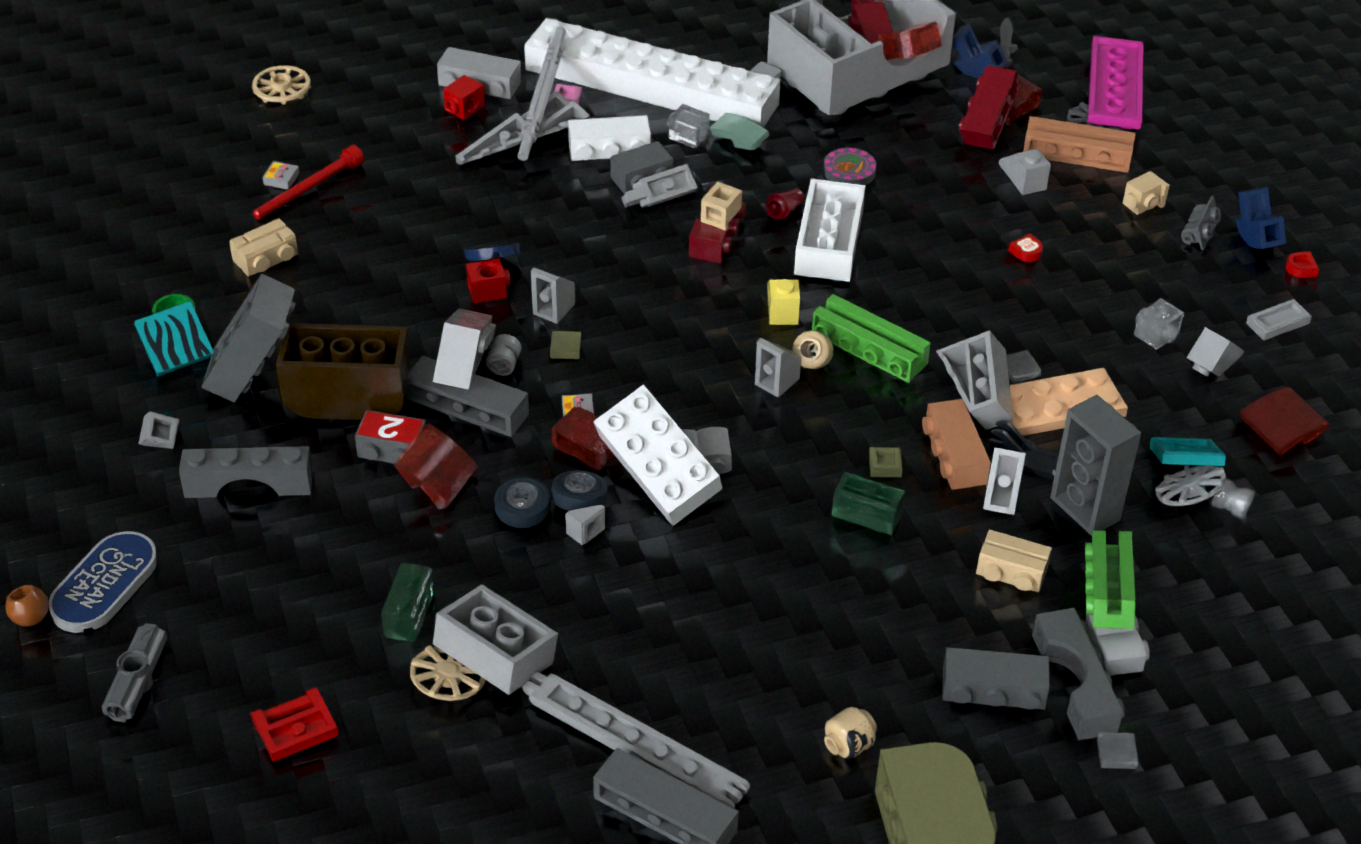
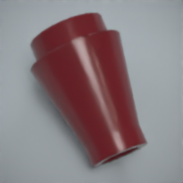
(783, 203)

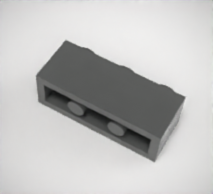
(995, 678)

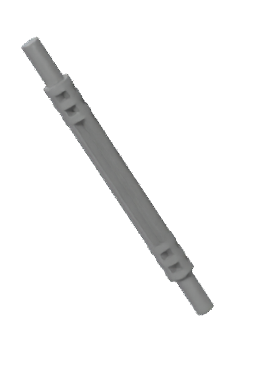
(541, 94)

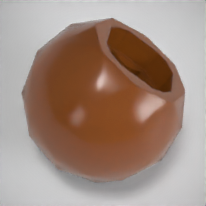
(27, 605)

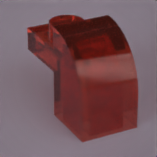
(911, 41)

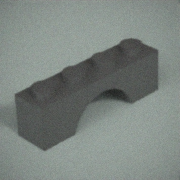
(282, 468)
(1066, 642)

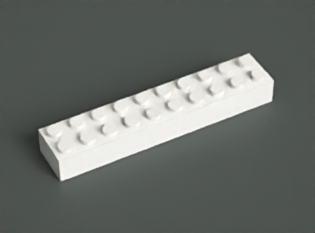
(654, 73)

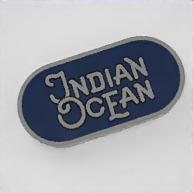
(103, 581)

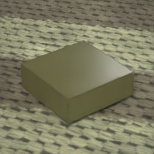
(565, 345)
(885, 462)

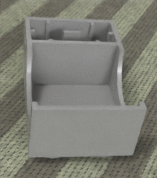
(840, 66)

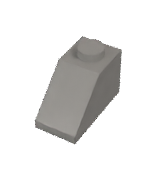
(1027, 170)
(551, 295)
(1213, 353)
(775, 367)
(1004, 481)

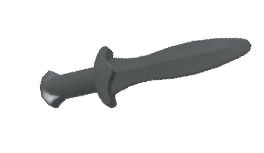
(1005, 44)

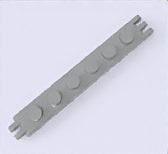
(632, 736)

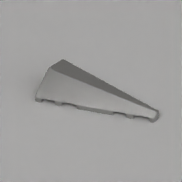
(509, 132)

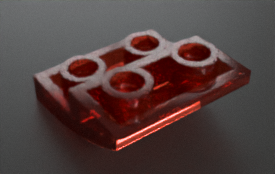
(1283, 419)
(436, 465)

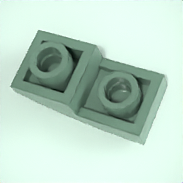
(740, 130)

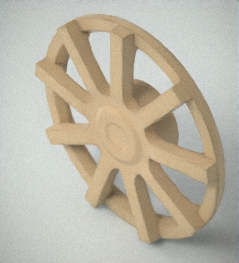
(281, 84)
(445, 673)

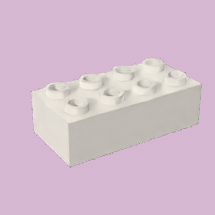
(829, 230)
(658, 455)

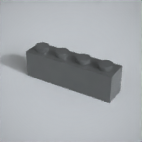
(484, 404)
(663, 801)

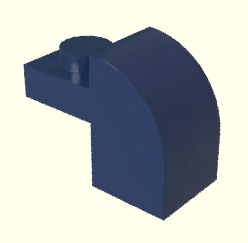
(973, 56)
(1256, 222)

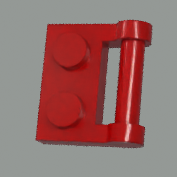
(298, 730)

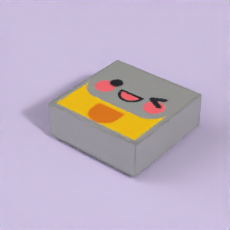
(280, 175)
(582, 401)

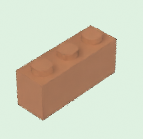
(956, 444)

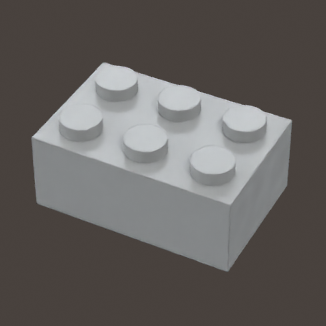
(495, 638)

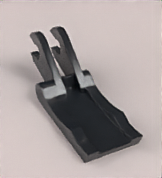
(1036, 460)

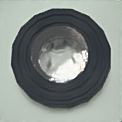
(578, 490)
(522, 502)

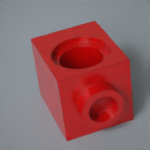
(464, 97)
(487, 280)

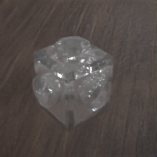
(1158, 323)

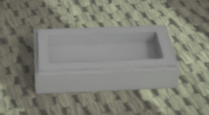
(1278, 319)

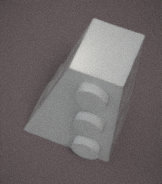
(981, 377)

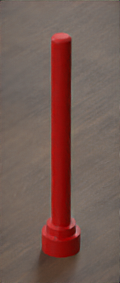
(350, 158)

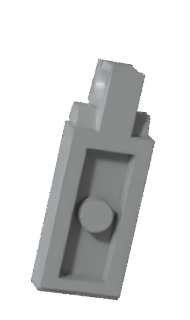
(661, 187)

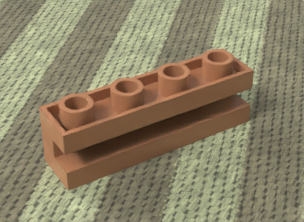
(1080, 144)

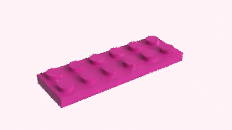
(1116, 83)

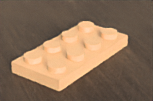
(1045, 402)

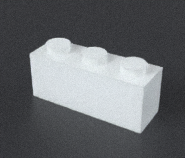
(606, 136)

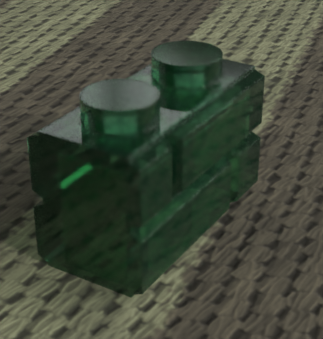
(868, 503)
(408, 602)

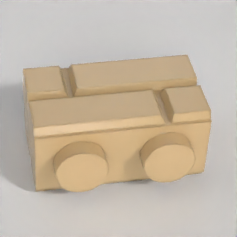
(263, 247)
(1013, 561)

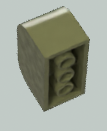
(932, 796)

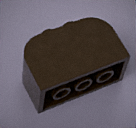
(343, 370)

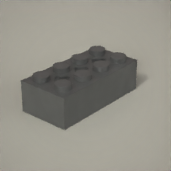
(249, 338)
(1095, 464)

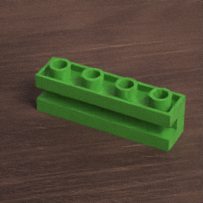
(872, 338)
(1110, 581)

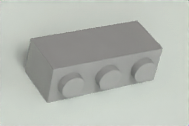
(497, 74)

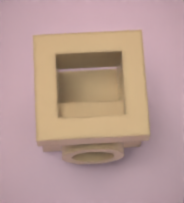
(1145, 193)
(720, 205)

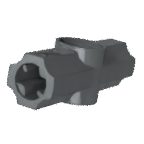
(134, 672)

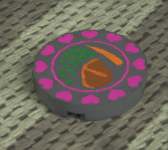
(850, 166)

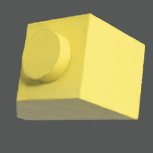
(783, 302)

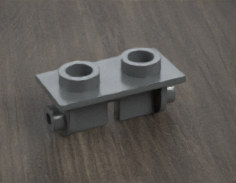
(1202, 223)

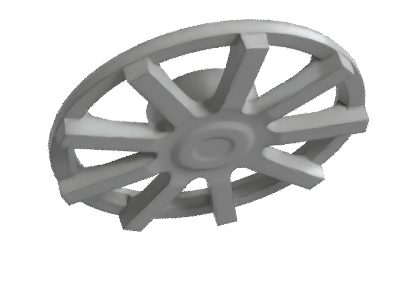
(1190, 485)

